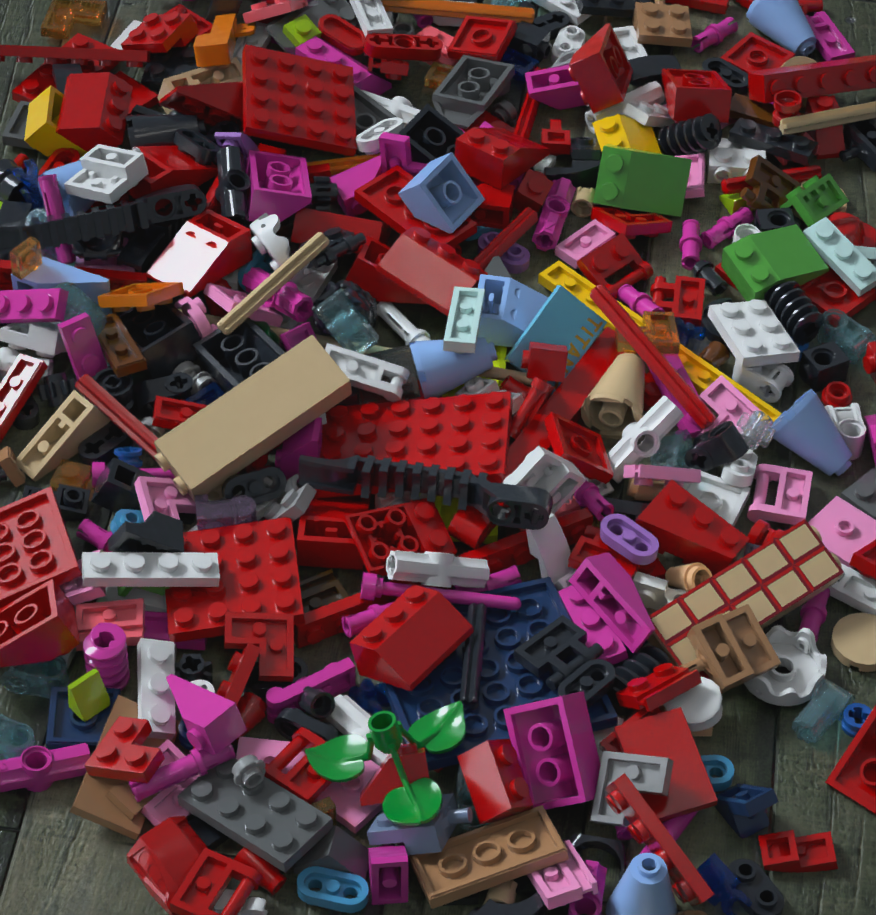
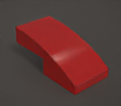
(797, 854)

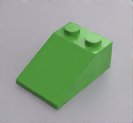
(642, 180)
(771, 259)

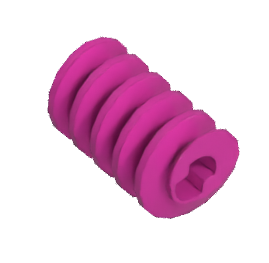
(107, 652)

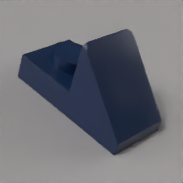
(746, 807)

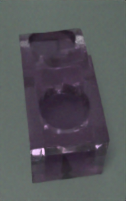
(224, 512)

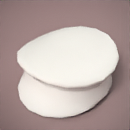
(700, 705)

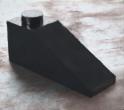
(117, 491)

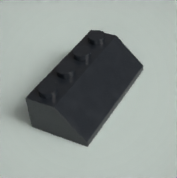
(236, 355)

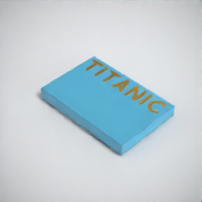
(560, 322)

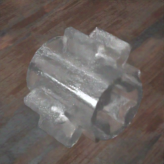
(756, 429)

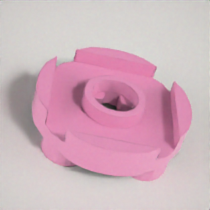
(195, 311)

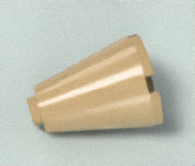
(616, 397)

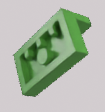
(817, 199)

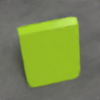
(733, 202)
(88, 695)

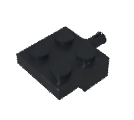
(862, 142)

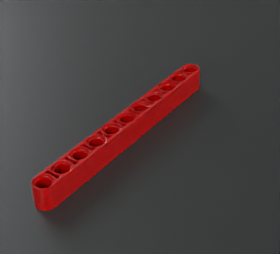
(473, 526)

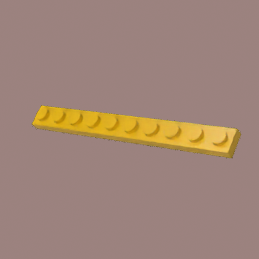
(700, 372)

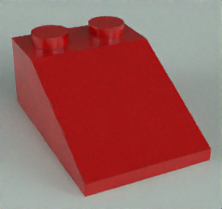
(601, 70)
(696, 94)
(208, 101)
(497, 155)
(380, 287)
(37, 627)
(856, 769)

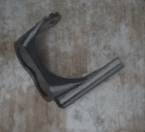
(614, 847)

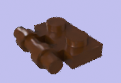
(769, 182)

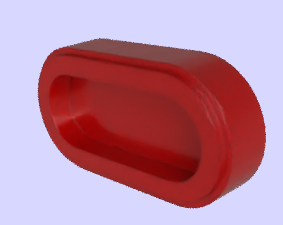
(342, 34)

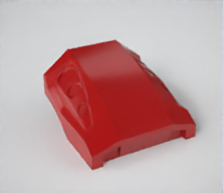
(165, 858)

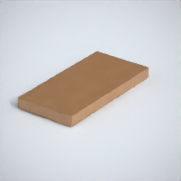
(91, 798)
(489, 857)

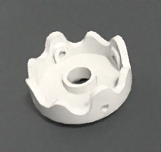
(276, 246)
(800, 656)

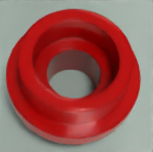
(837, 394)

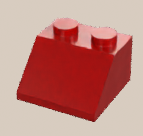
(495, 780)

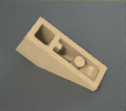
(203, 75)
(61, 436)

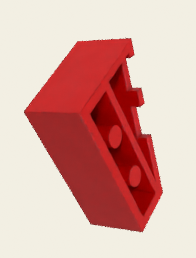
(691, 529)

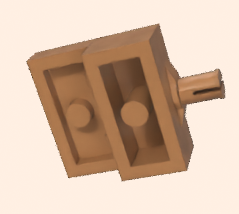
(662, 24)
(731, 648)

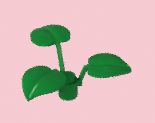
(417, 802)

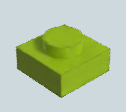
(301, 30)

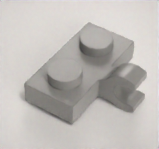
(294, 502)

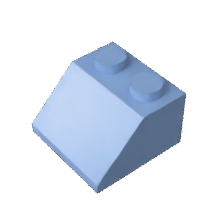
(442, 194)

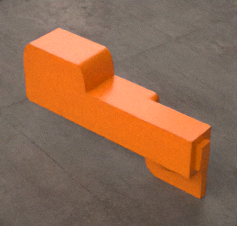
(219, 45)

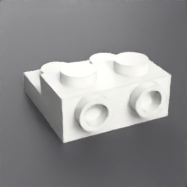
(729, 161)

